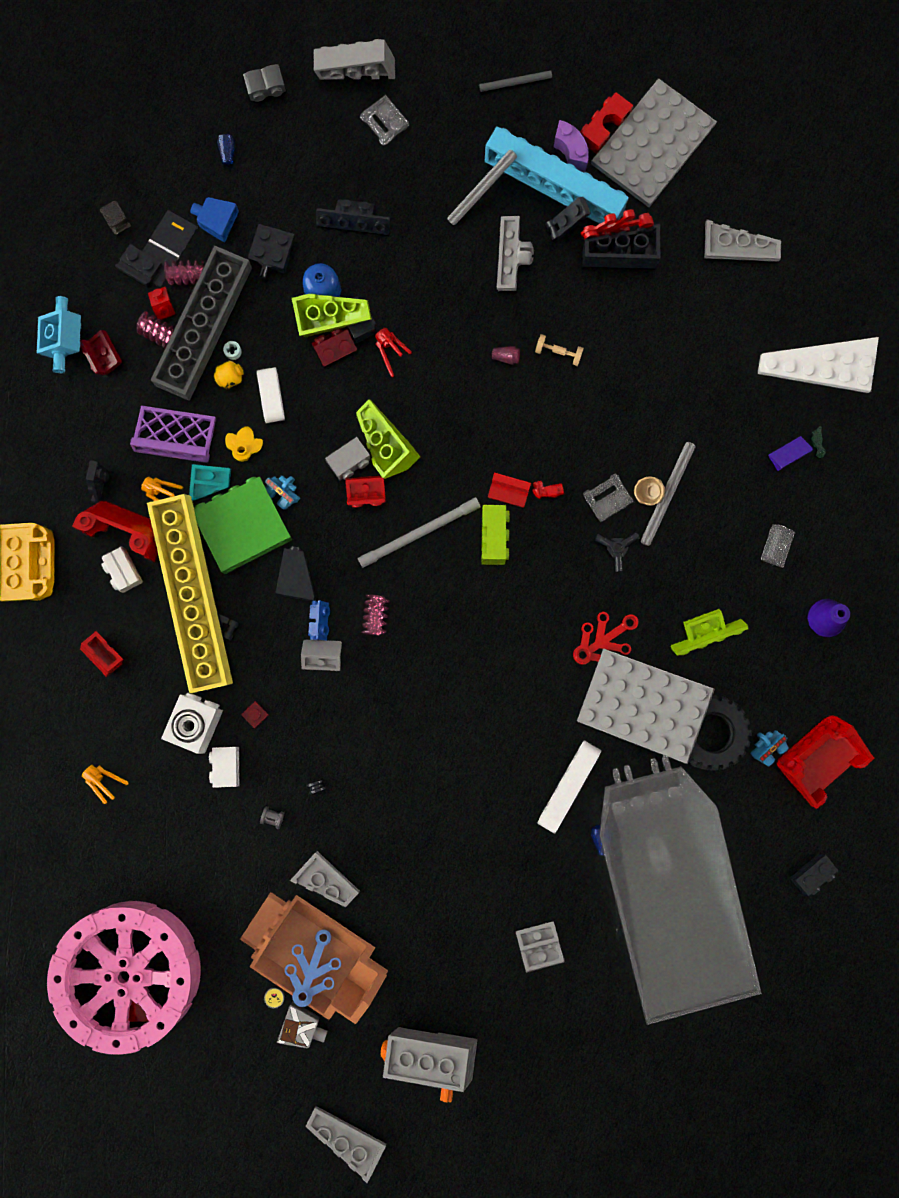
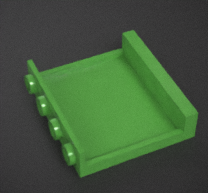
(241, 525)

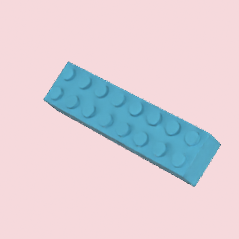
(553, 176)

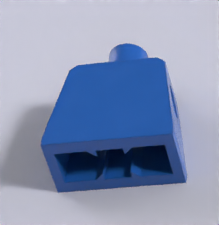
(216, 217)

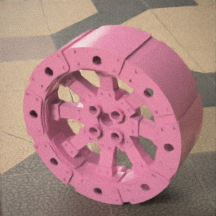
(63, 976)

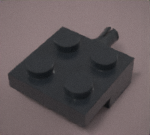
(271, 249)

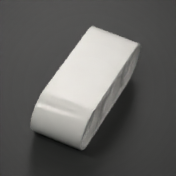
(270, 395)

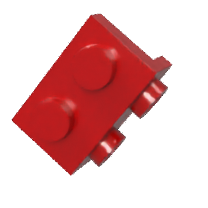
(365, 491)

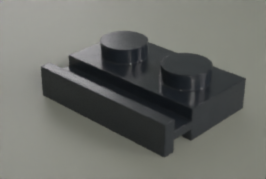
(138, 265)

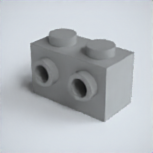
(348, 459)

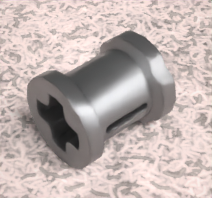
(272, 817)

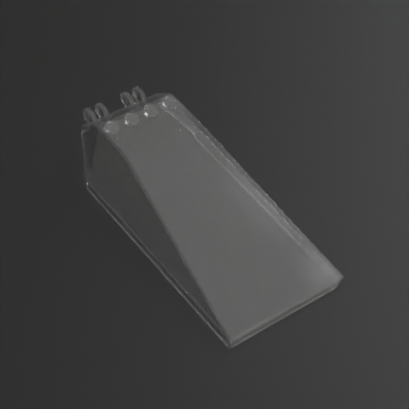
(682, 924)

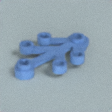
(311, 971)

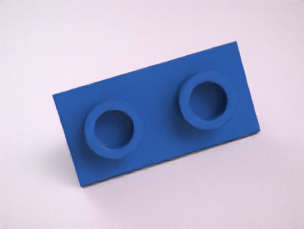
(320, 611)

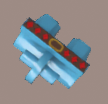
(284, 488)
(767, 745)

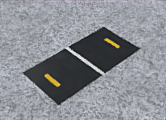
(169, 242)

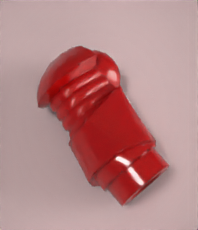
(551, 491)

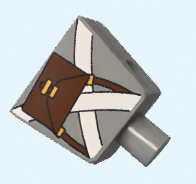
(300, 1028)

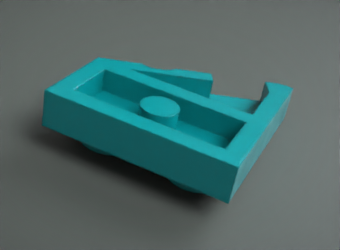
(208, 480)

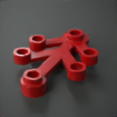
(612, 225)
(602, 640)

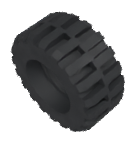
(737, 737)

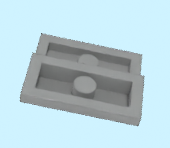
(539, 947)

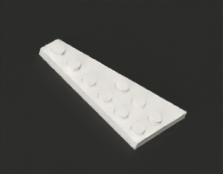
(835, 365)

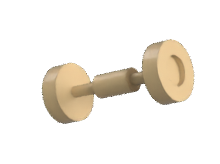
(559, 350)

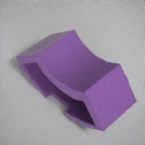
(572, 145)

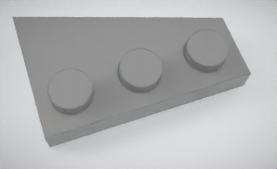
(325, 879)

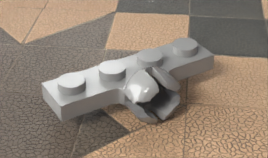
(511, 253)

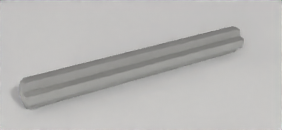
(482, 187)

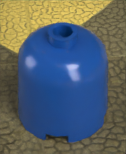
(326, 284)

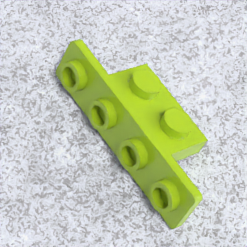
(706, 630)

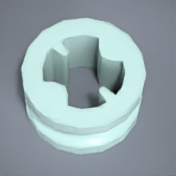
(227, 348)

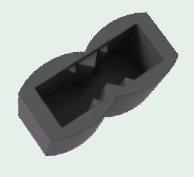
(264, 83)

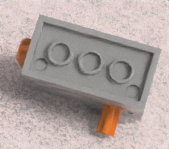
(430, 1059)

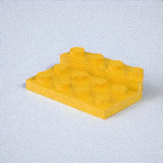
(26, 562)

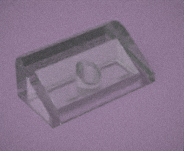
(777, 545)

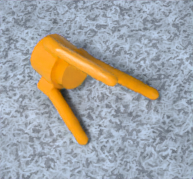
(153, 486)
(93, 777)

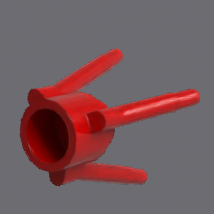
(387, 339)

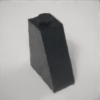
(294, 576)

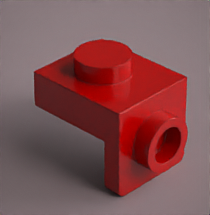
(161, 303)

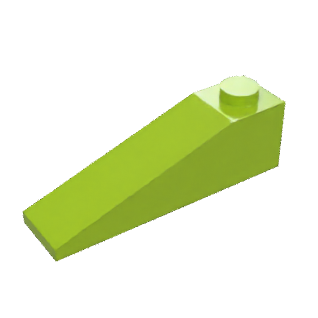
(323, 313)
(388, 447)

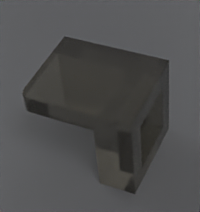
(115, 217)

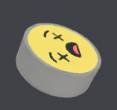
(274, 997)

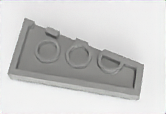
(730, 243)
(348, 1142)

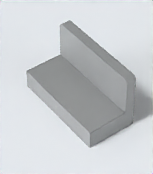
(321, 655)

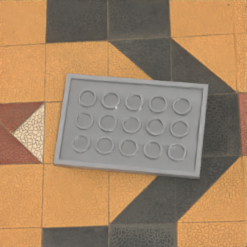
(653, 142)
(645, 705)

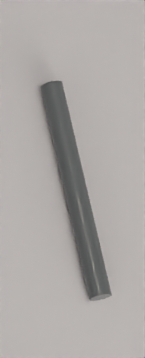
(515, 81)

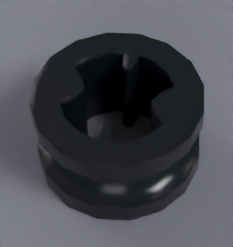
(316, 786)

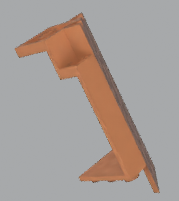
(294, 922)

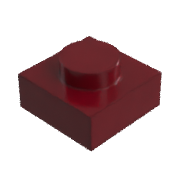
(255, 715)

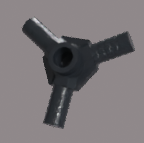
(617, 547)

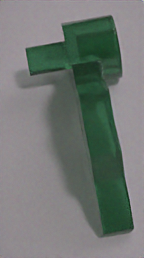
(817, 440)

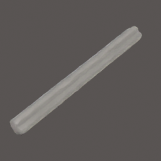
(669, 492)

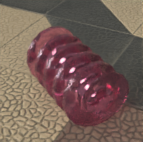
(186, 273)
(154, 330)
(375, 615)

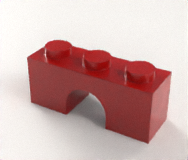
(614, 111)

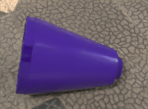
(828, 617)

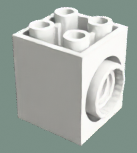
(205, 719)

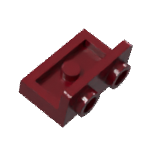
(333, 346)
(101, 353)

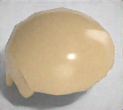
(649, 490)

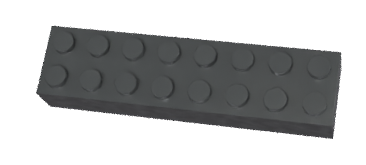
(201, 323)

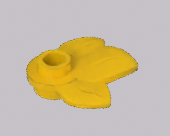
(243, 441)

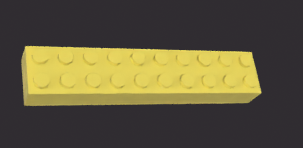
(189, 593)

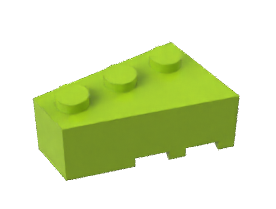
(494, 534)

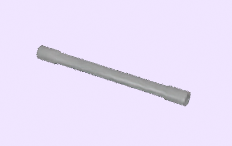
(463, 509)

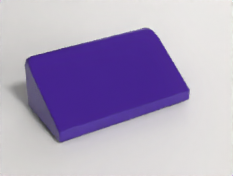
(790, 453)

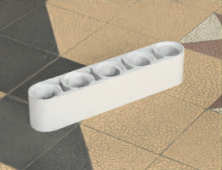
(569, 786)

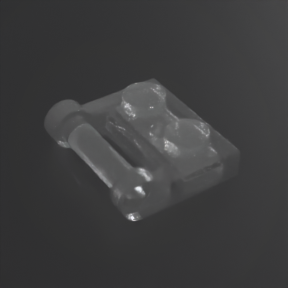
(388, 115)
(611, 503)

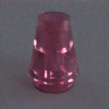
(507, 354)

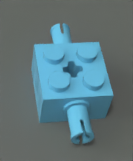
(59, 334)

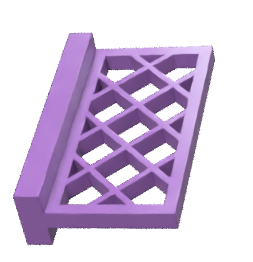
(167, 447)

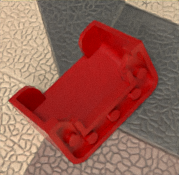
(103, 514)
(823, 757)

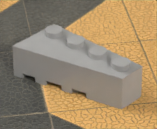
(355, 60)

